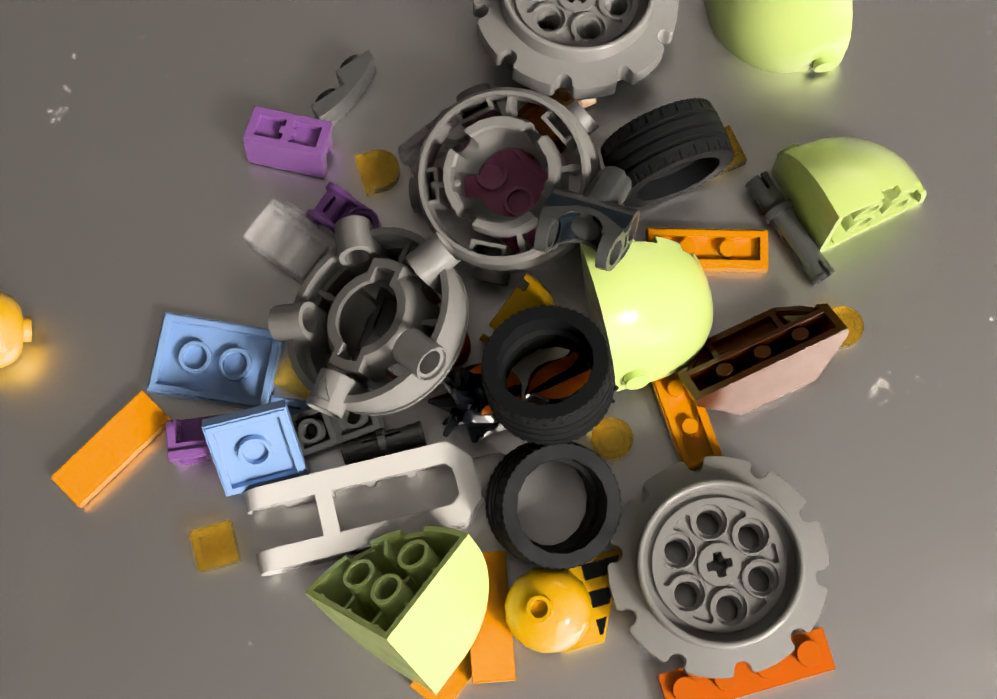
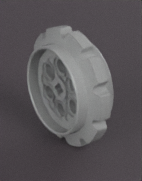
(546, 60)
(787, 552)

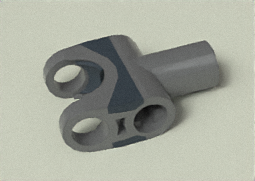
(591, 218)

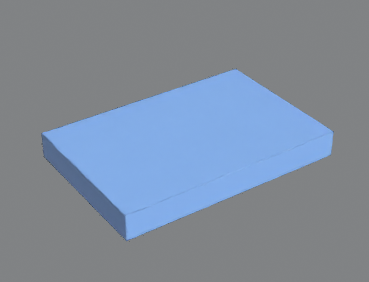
(214, 362)

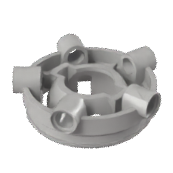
(490, 133)
(335, 308)

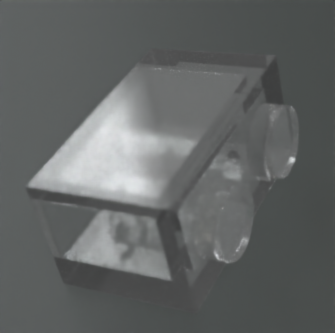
(288, 240)

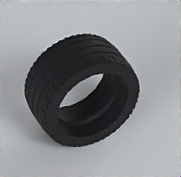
(669, 150)
(541, 329)
(596, 527)

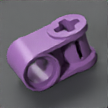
(339, 204)

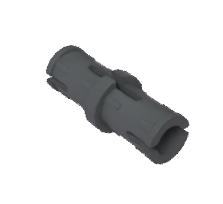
(383, 443)

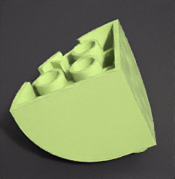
(783, 33)
(845, 186)
(649, 309)
(410, 600)

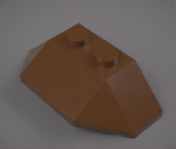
(763, 358)

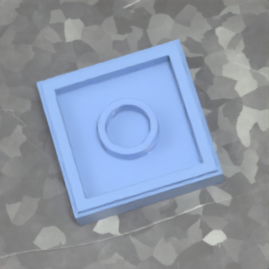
(254, 447)

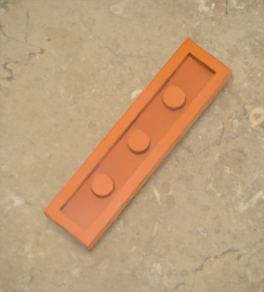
(808, 659)

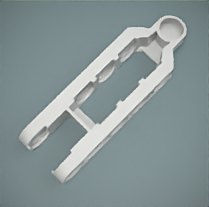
(471, 479)

